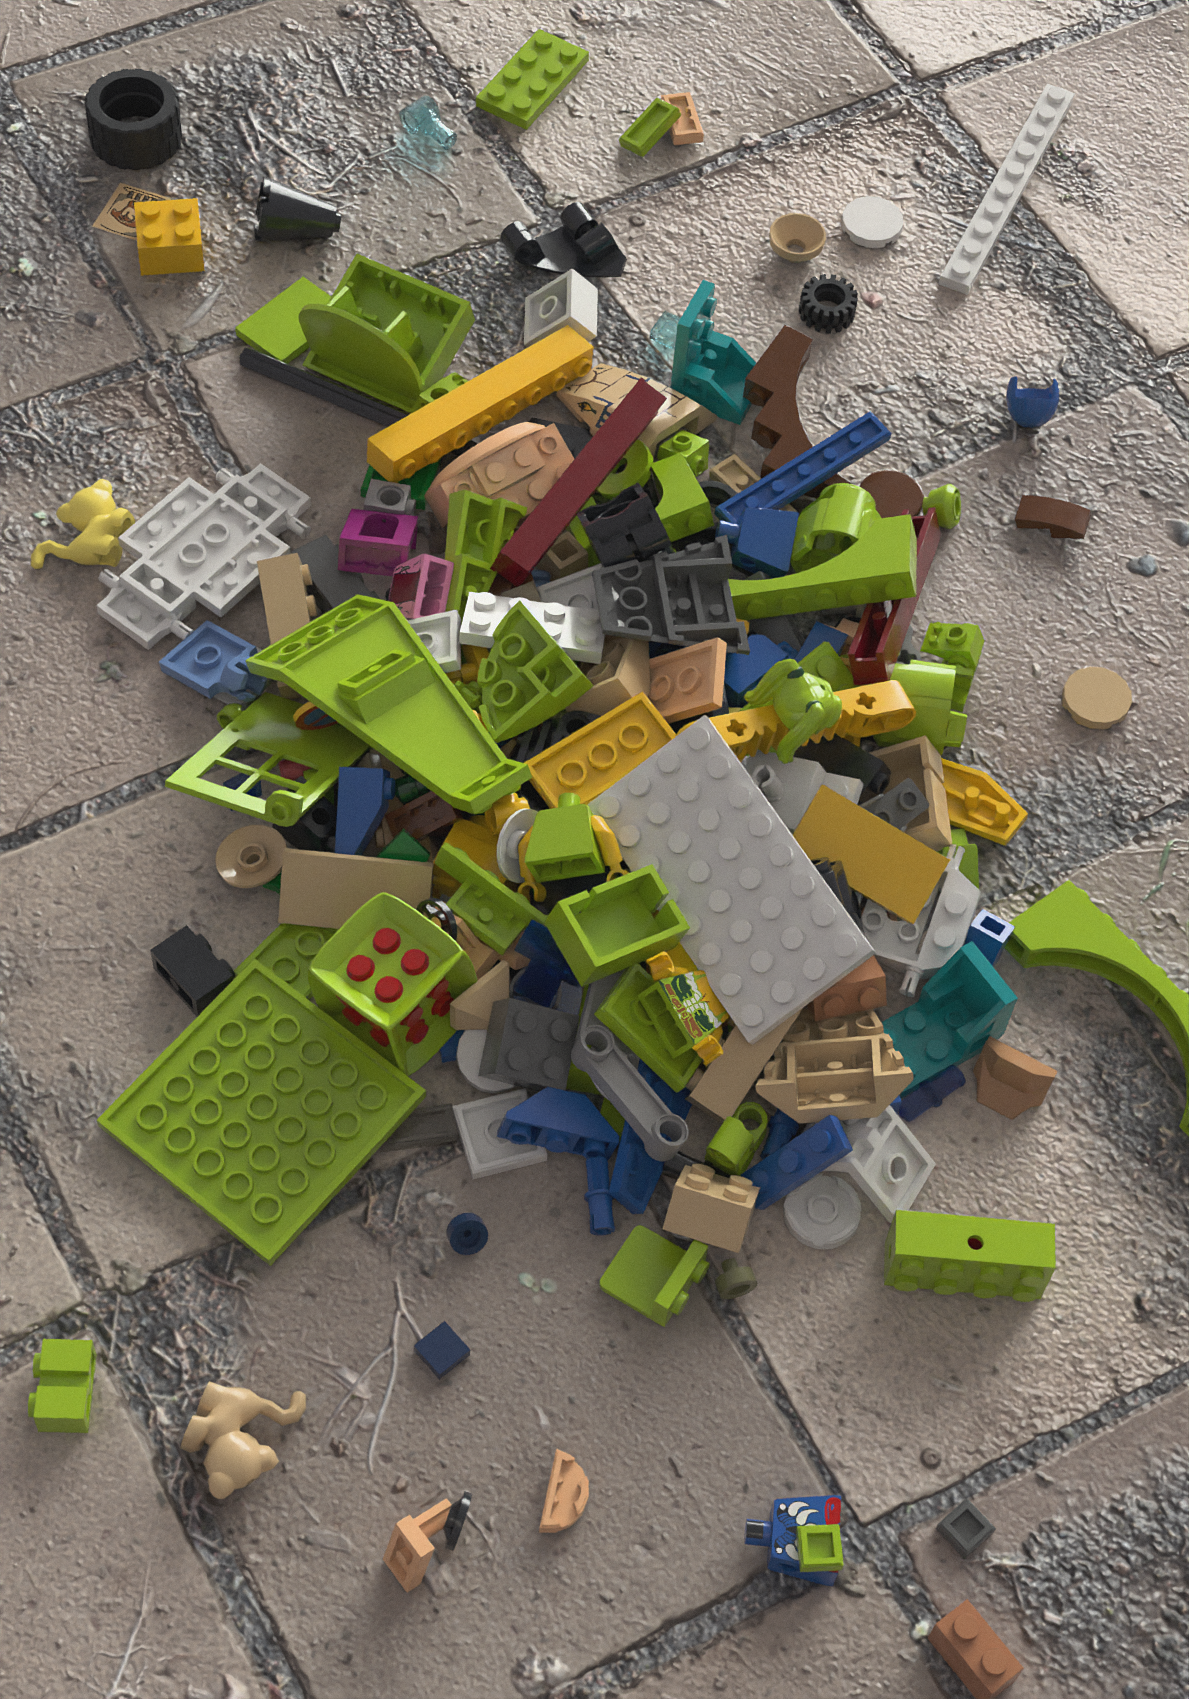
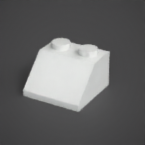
(561, 303)

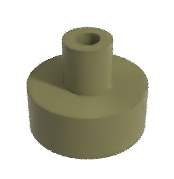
(735, 1280)

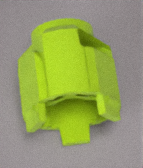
(832, 525)
(930, 692)

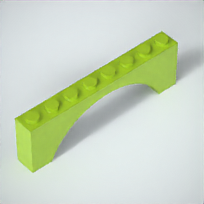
(870, 571)
(1075, 934)

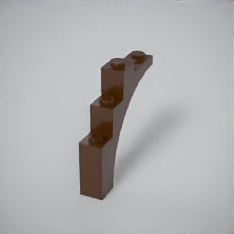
(774, 388)

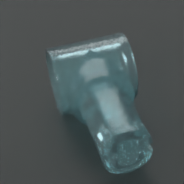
(425, 117)

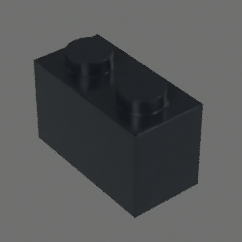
(191, 968)

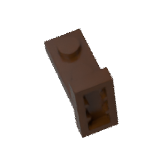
(425, 817)

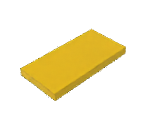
(600, 752)
(874, 854)

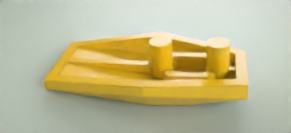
(980, 804)

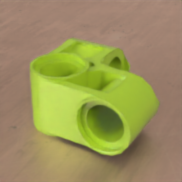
(733, 1144)

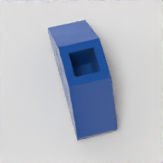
(560, 1124)

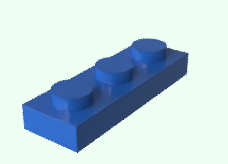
(798, 1161)

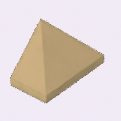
(474, 1006)

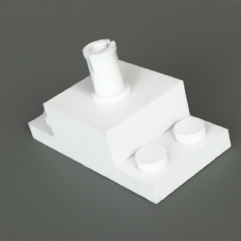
(794, 784)

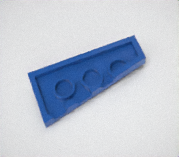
(634, 1170)

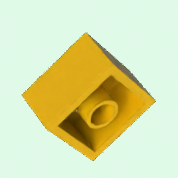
(169, 236)

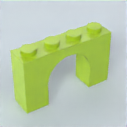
(681, 510)

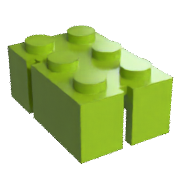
(616, 925)

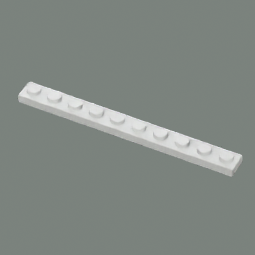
(1006, 189)

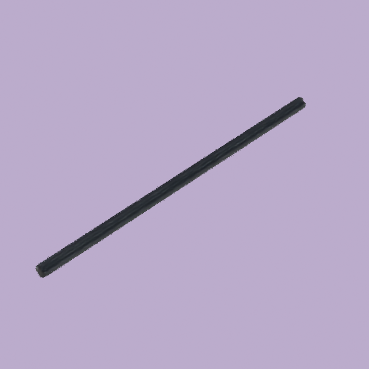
(355, 402)

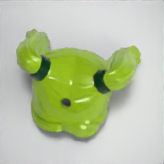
(800, 701)

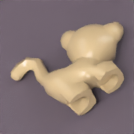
(233, 1455)

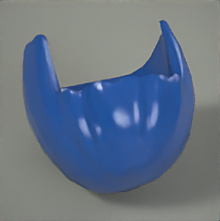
(1031, 406)

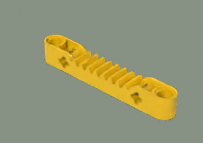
(864, 713)

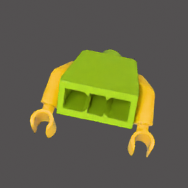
(566, 845)

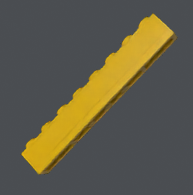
(479, 405)

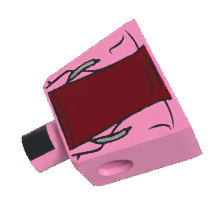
(421, 586)

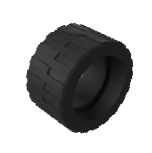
(129, 95)

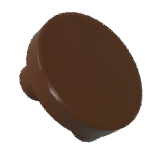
(894, 493)

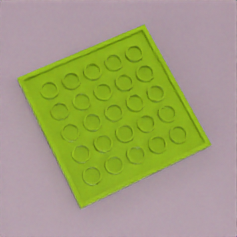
(262, 1110)

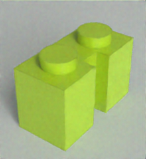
(64, 1386)

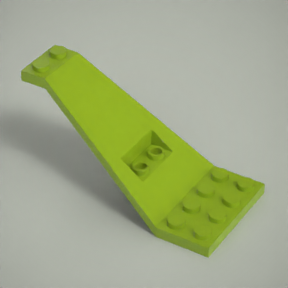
(389, 691)

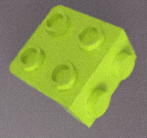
(654, 1274)

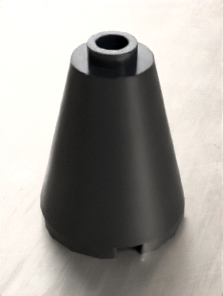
(292, 214)

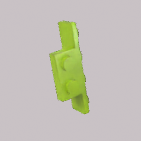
(485, 903)

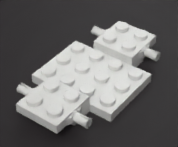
(200, 551)

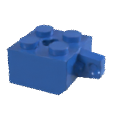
(746, 671)

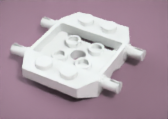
(899, 941)

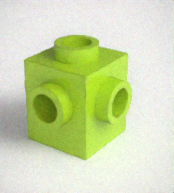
(694, 449)

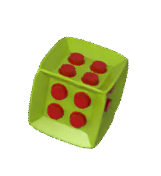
(392, 980)

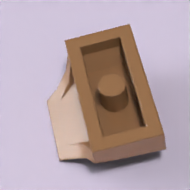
(1010, 1080)

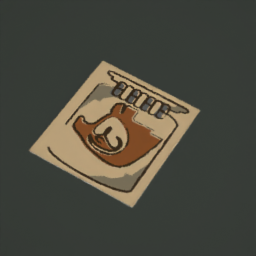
(119, 211)

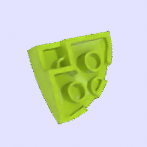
(525, 676)

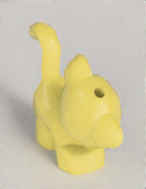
(101, 524)

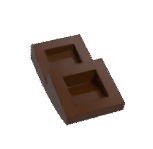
(1059, 516)

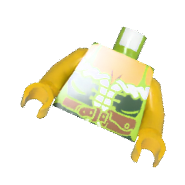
(684, 1009)

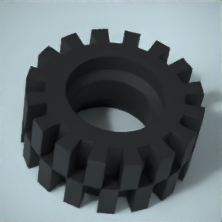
(825, 316)

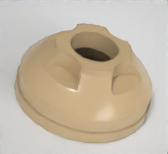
(797, 230)

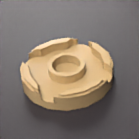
(1096, 697)

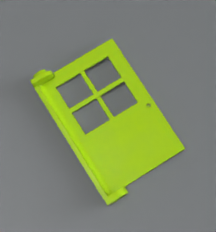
(271, 729)

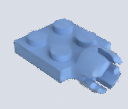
(214, 663)

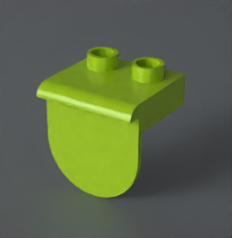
(385, 333)

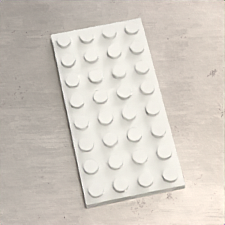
(745, 886)

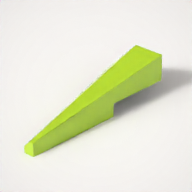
(474, 538)

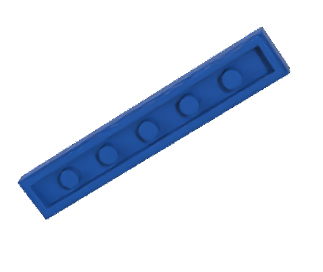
(809, 468)

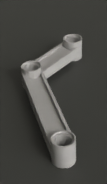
(620, 1079)

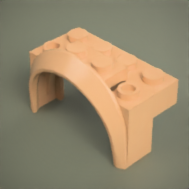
(502, 462)

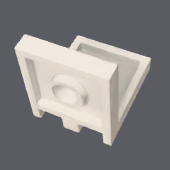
(874, 1147)

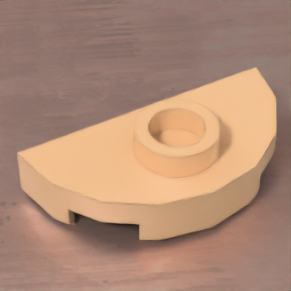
(565, 1495)

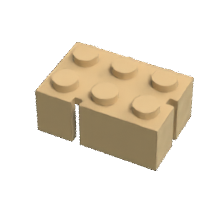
(922, 764)

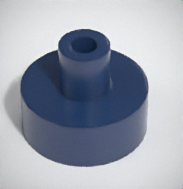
(467, 1233)

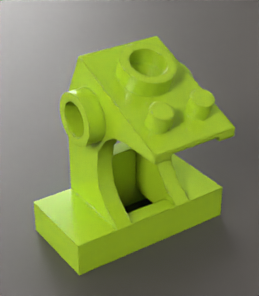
(956, 645)

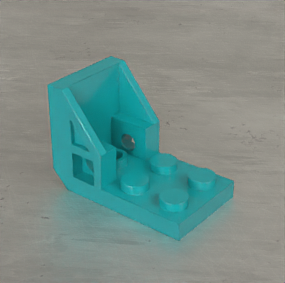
(708, 363)
(952, 1017)

